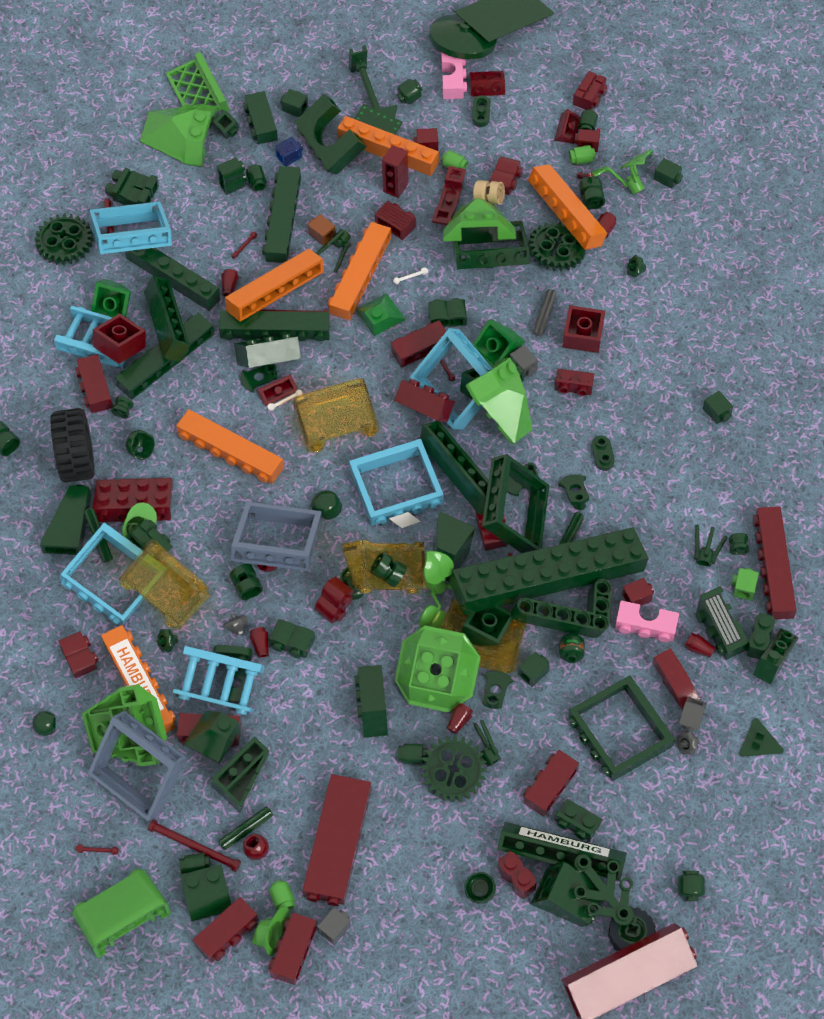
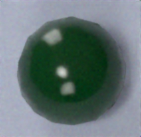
(44, 723)

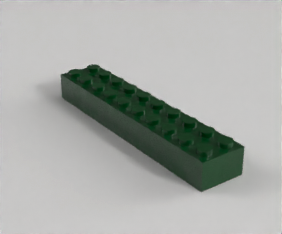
(548, 570)

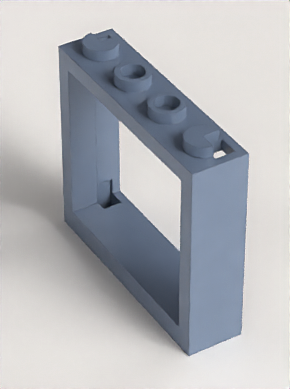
(275, 555)
(151, 743)

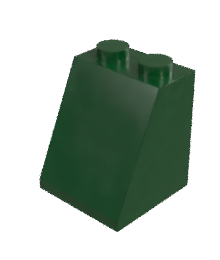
(453, 539)
(556, 894)

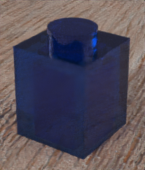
(289, 151)

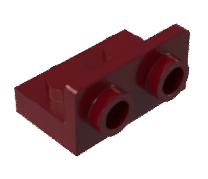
(487, 83)
(574, 382)

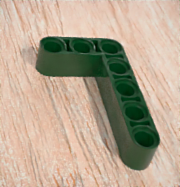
(569, 615)

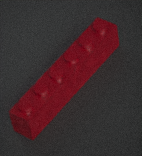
(775, 563)

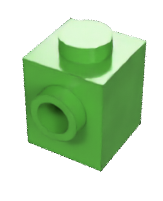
(745, 583)

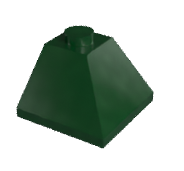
(213, 735)

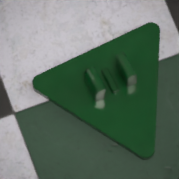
(759, 741)

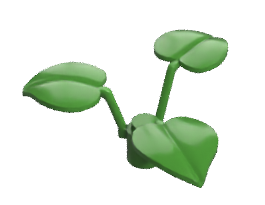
(633, 180)
(435, 570)

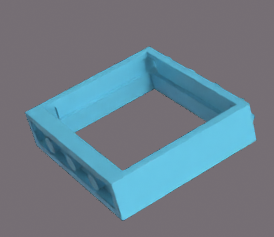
(130, 239)
(451, 338)
(391, 456)
(100, 606)

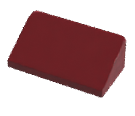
(567, 127)
(277, 390)

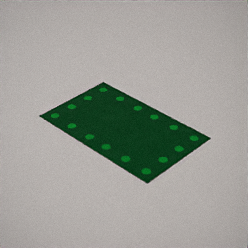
(378, 119)

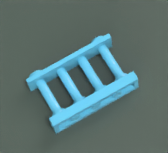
(83, 348)
(232, 665)

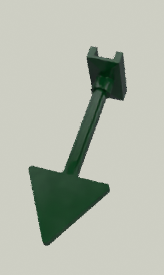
(358, 63)

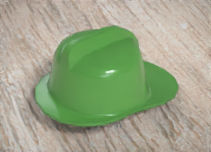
(136, 514)
(271, 930)

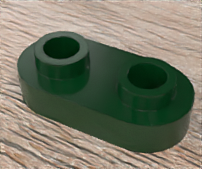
(481, 112)
(603, 451)
(234, 651)

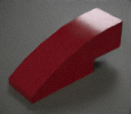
(674, 677)

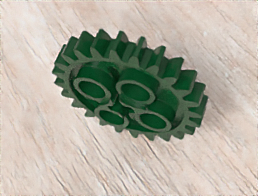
(64, 239)
(544, 241)
(435, 763)

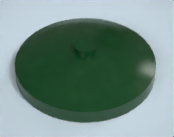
(458, 39)

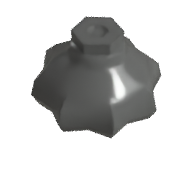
(236, 624)
(687, 743)

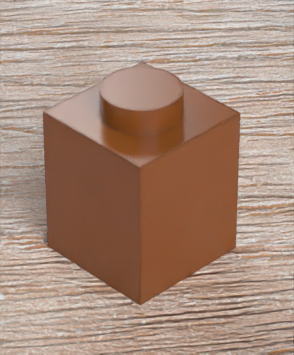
(321, 229)

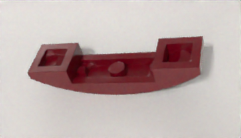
(450, 196)

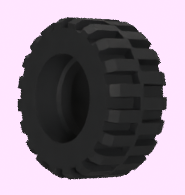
(72, 445)

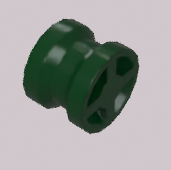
(122, 407)
(738, 544)

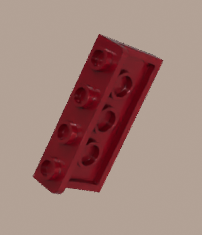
(116, 497)

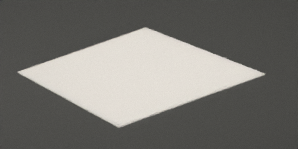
(404, 520)

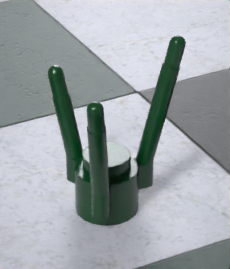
(339, 240)
(705, 556)
(490, 752)

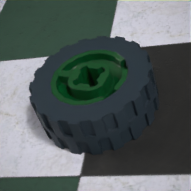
(637, 929)

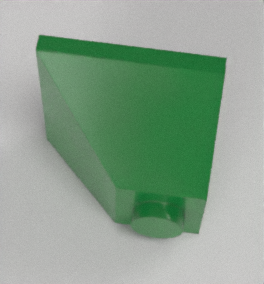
(110, 298)
(380, 314)
(497, 342)

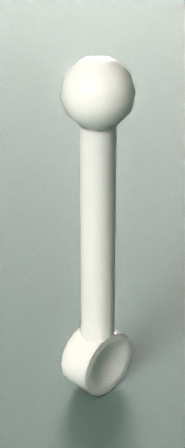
(424, 271)
(271, 406)

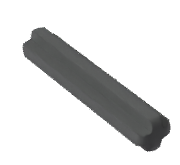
(544, 312)

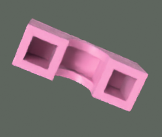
(453, 84)
(630, 621)

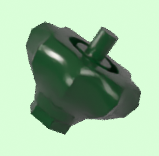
(636, 266)
(166, 640)

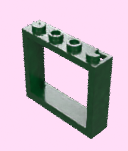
(490, 257)
(500, 471)
(597, 752)

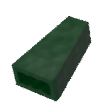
(69, 523)

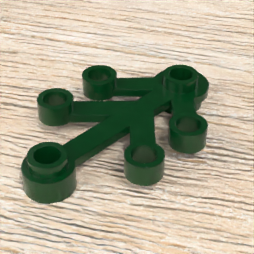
(605, 892)

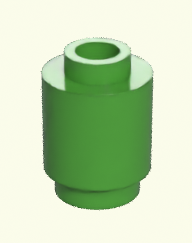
(581, 155)
(453, 159)
(282, 895)

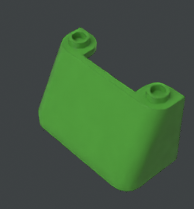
(119, 910)

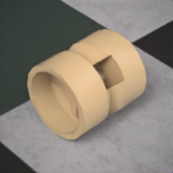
(490, 192)

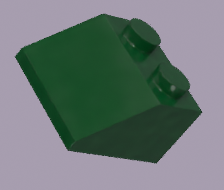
(487, 626)
(206, 892)

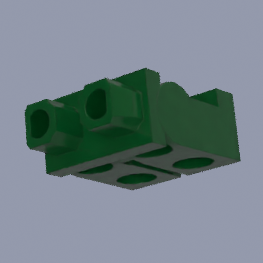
(132, 187)

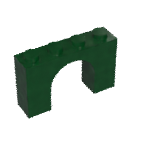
(311, 126)

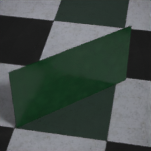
(500, 17)

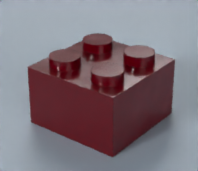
(583, 329)
(119, 338)

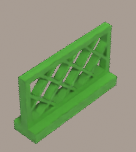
(208, 79)

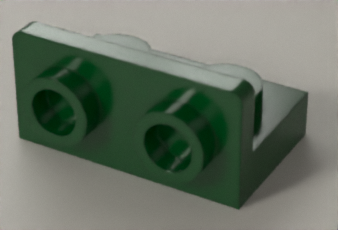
(577, 820)

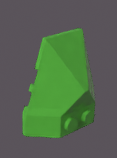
(180, 132)
(478, 214)
(504, 399)
(137, 703)

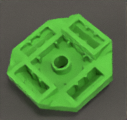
(458, 664)

